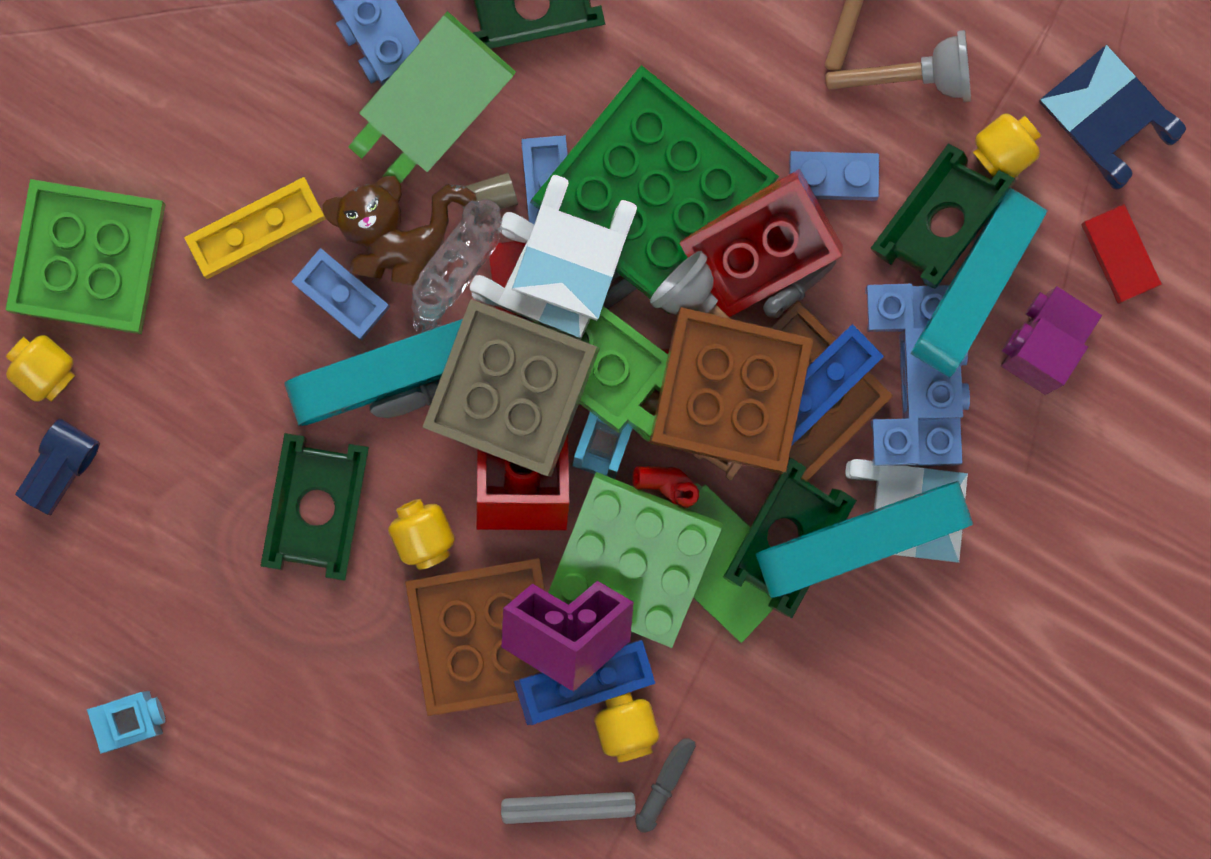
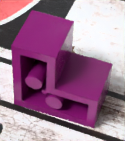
(1051, 342)
(564, 638)

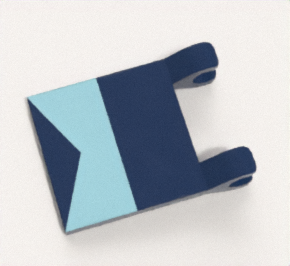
(1105, 108)

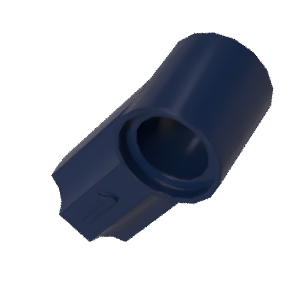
(63, 456)

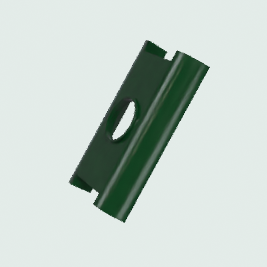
(504, 26)
(943, 186)
(302, 471)
(806, 508)

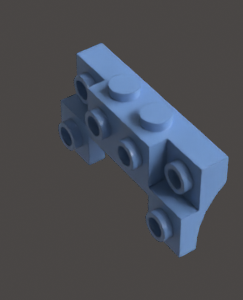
(380, 34)
(930, 399)

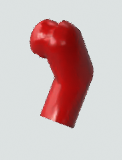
(669, 482)

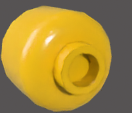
(1007, 145)
(39, 368)
(421, 534)
(626, 727)

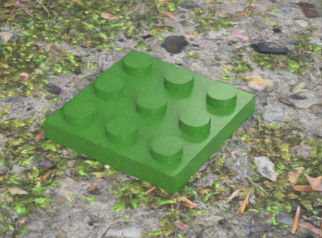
(85, 256)
(641, 551)

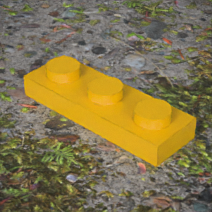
(255, 228)

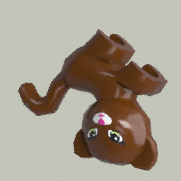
(372, 218)

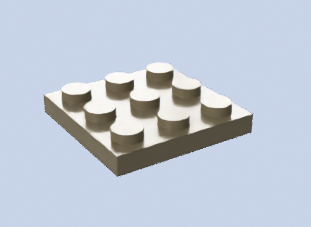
(511, 387)

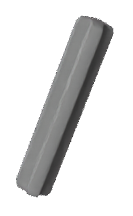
(568, 807)

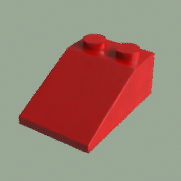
(765, 243)
(519, 497)

